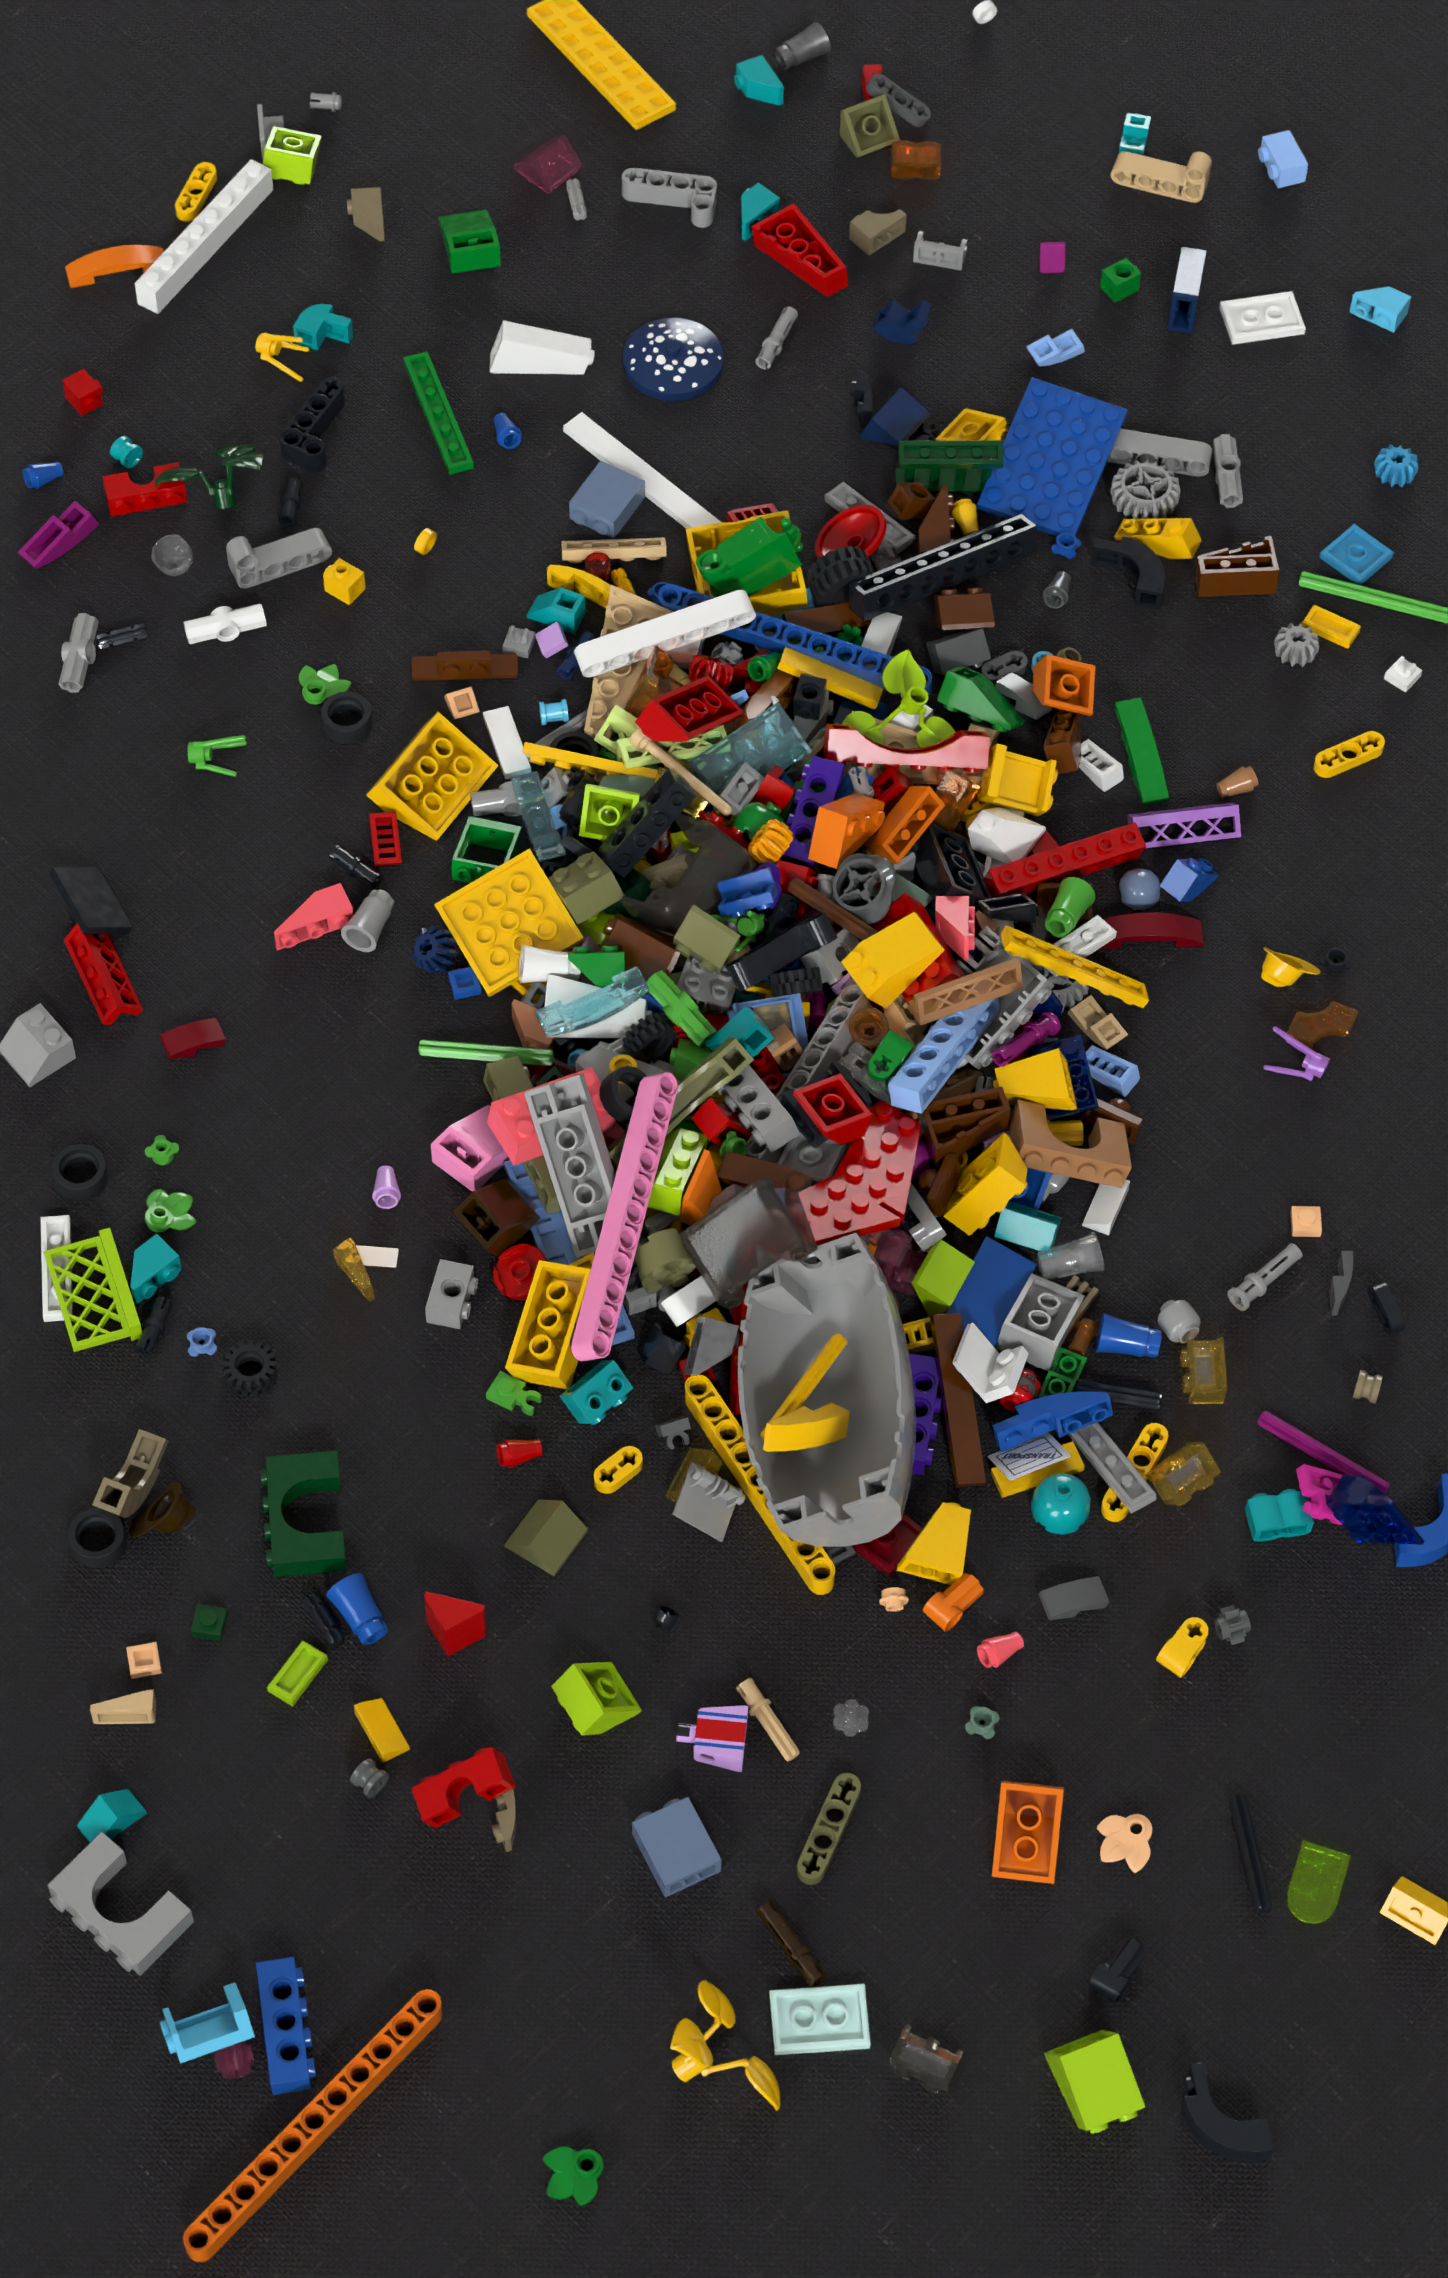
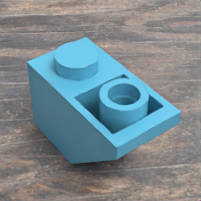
(1381, 306)

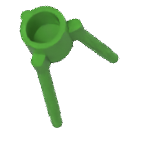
(201, 752)
(747, 925)

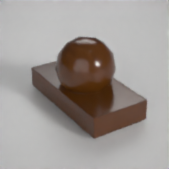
(1119, 1111)
(940, 1184)

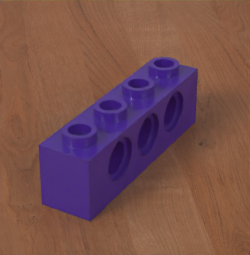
(818, 772)
(927, 1402)

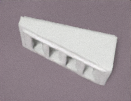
(1107, 776)

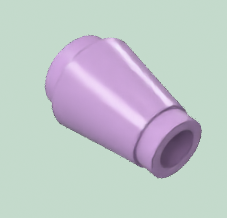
(386, 1188)

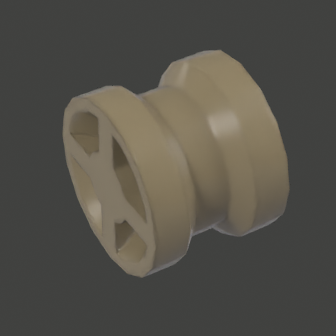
(1367, 1386)

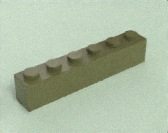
(506, 1079)

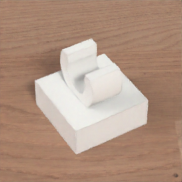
(1403, 674)

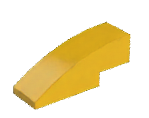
(807, 1428)

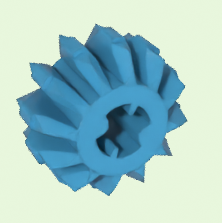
(1396, 465)

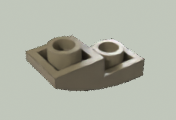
(505, 1825)

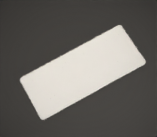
(378, 1256)

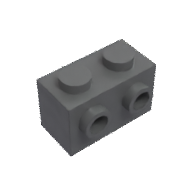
(959, 649)

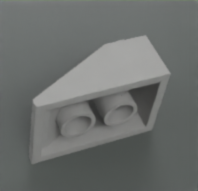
(1040, 1320)

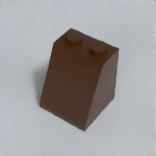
(641, 944)

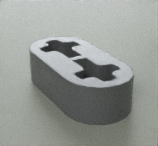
(1002, 666)

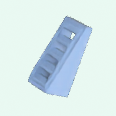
(1125, 1077)

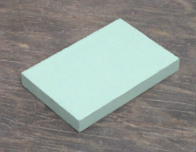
(819, 2019)

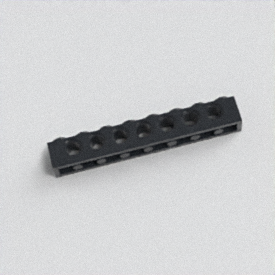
(942, 567)

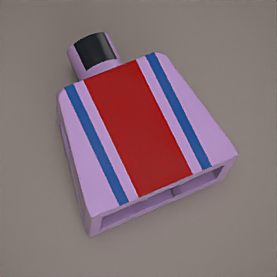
(718, 1736)

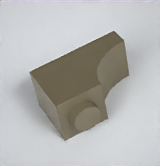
(874, 230)

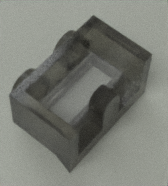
(925, 2061)

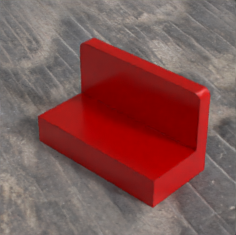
(774, 790)

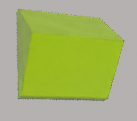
(941, 1277)

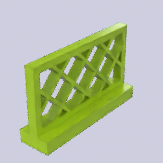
(114, 1278)

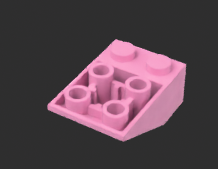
(469, 1150)

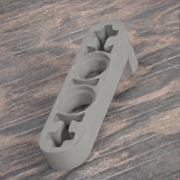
(929, 1229)

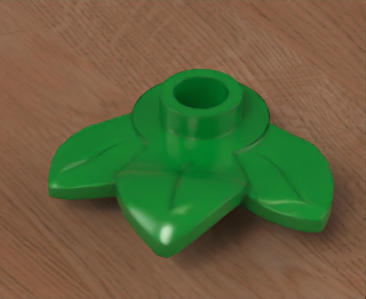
(570, 2177)

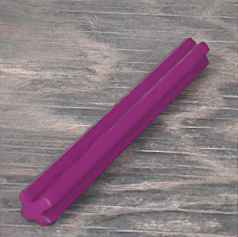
(1318, 1450)

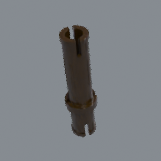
(799, 1954)

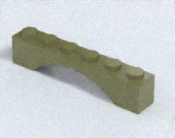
(698, 1085)

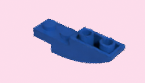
(1056, 1412)

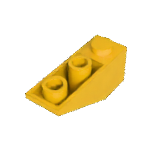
(1164, 536)

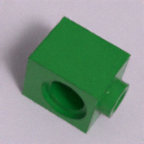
(1120, 280)

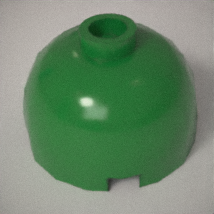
(755, 815)

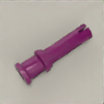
(1032, 1035)

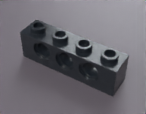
(646, 822)

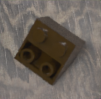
(497, 1216)

